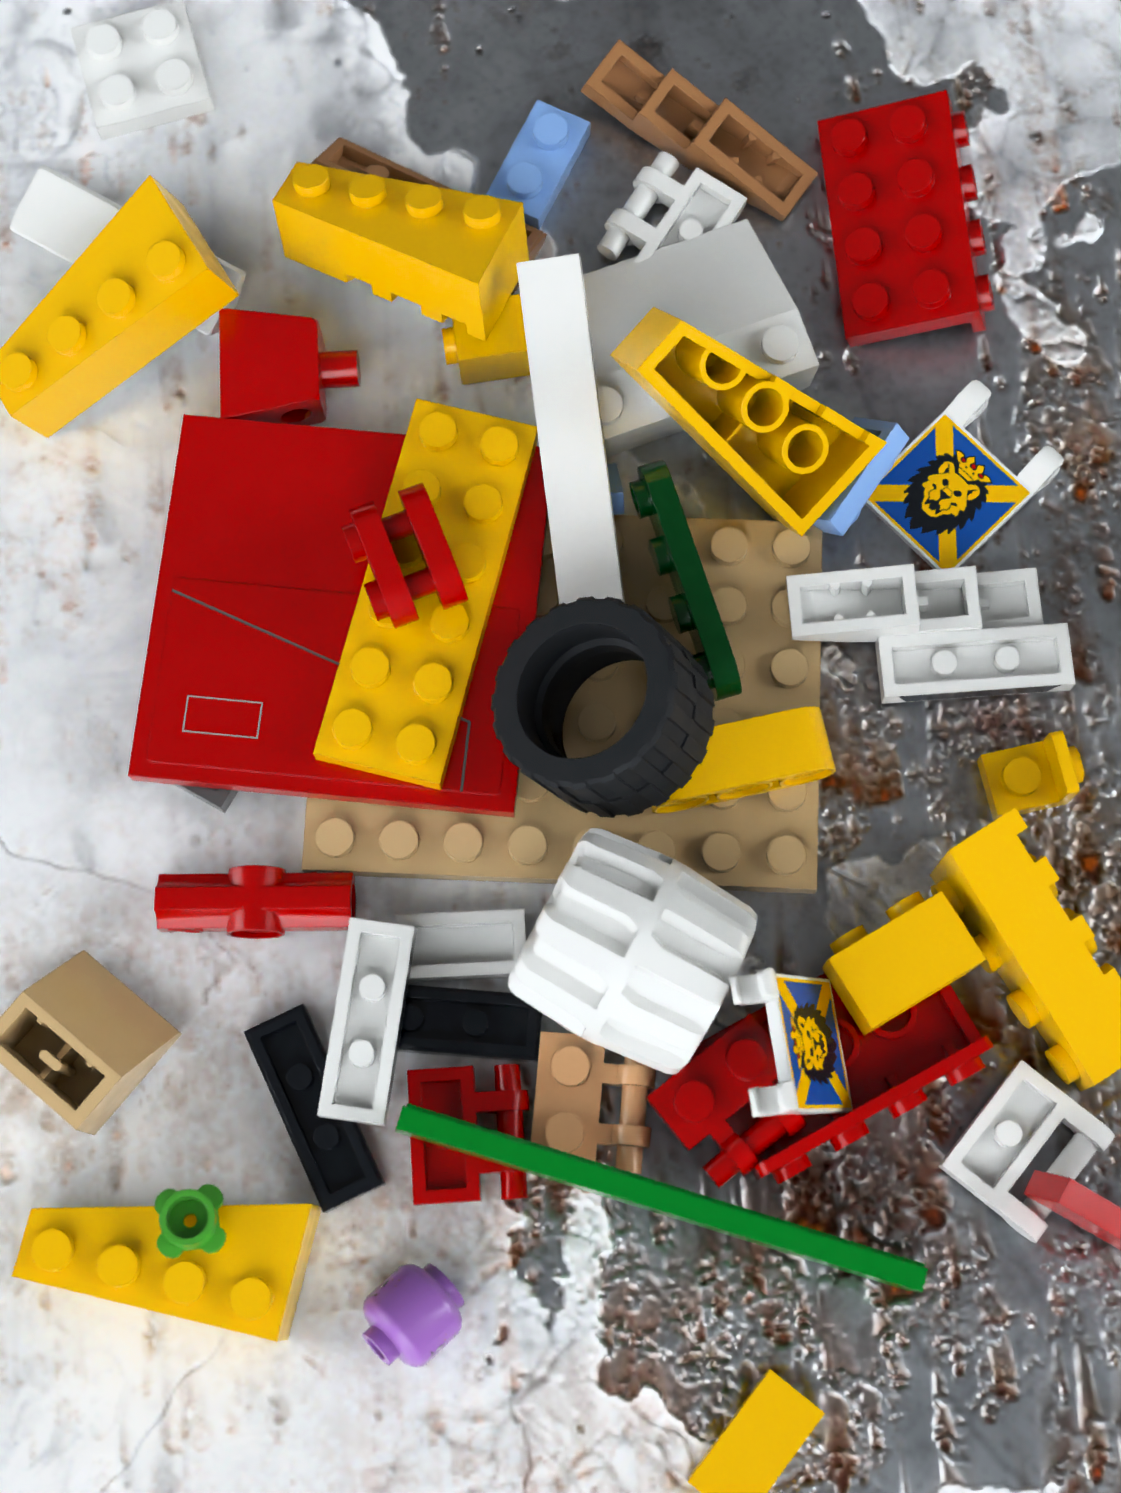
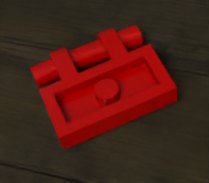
(714, 1089)
(450, 1175)

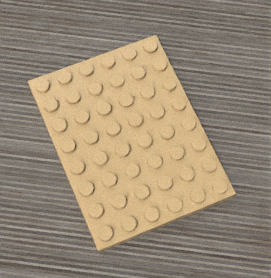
(737, 844)

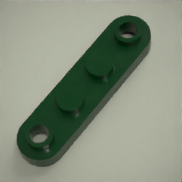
(676, 555)

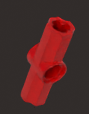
(255, 902)

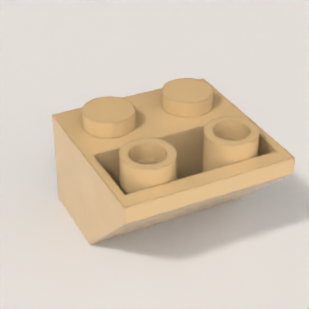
(82, 1041)

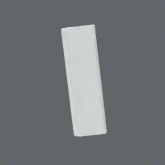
(70, 216)

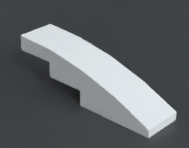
(902, 601)

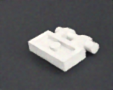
(693, 210)

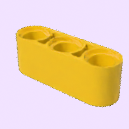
(757, 758)

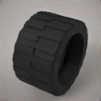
(548, 669)

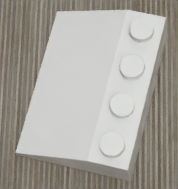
(712, 283)

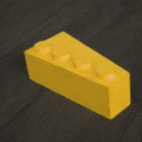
(406, 240)
(757, 427)
(1036, 949)

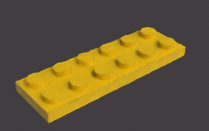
(407, 686)

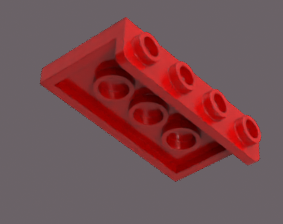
(904, 220)
(882, 1073)

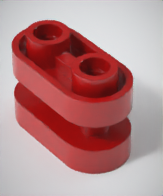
(371, 539)

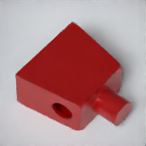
(279, 368)

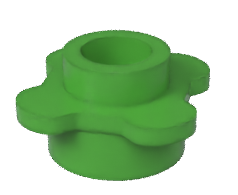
(172, 1210)

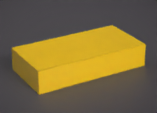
(757, 1440)

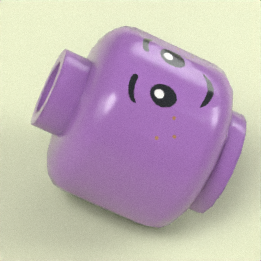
(412, 1315)

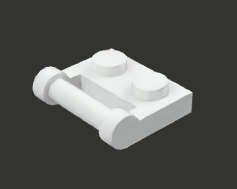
(1009, 1136)

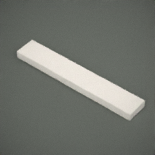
(569, 428)

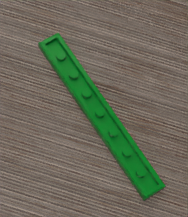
(661, 1198)

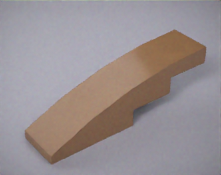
(698, 131)

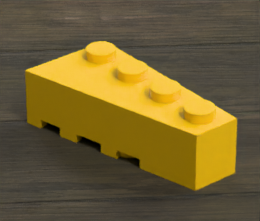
(112, 311)
(115, 1256)

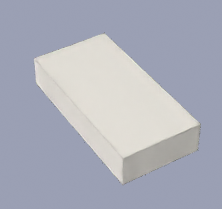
(465, 943)

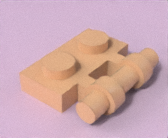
(570, 1101)

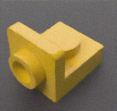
(1031, 775)

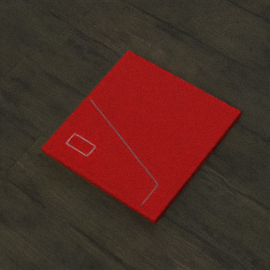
(261, 608)

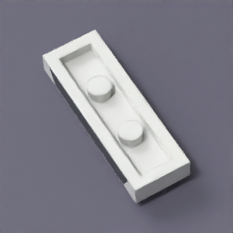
(974, 663)
(367, 1022)

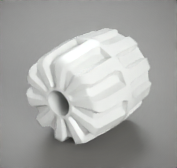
(633, 951)

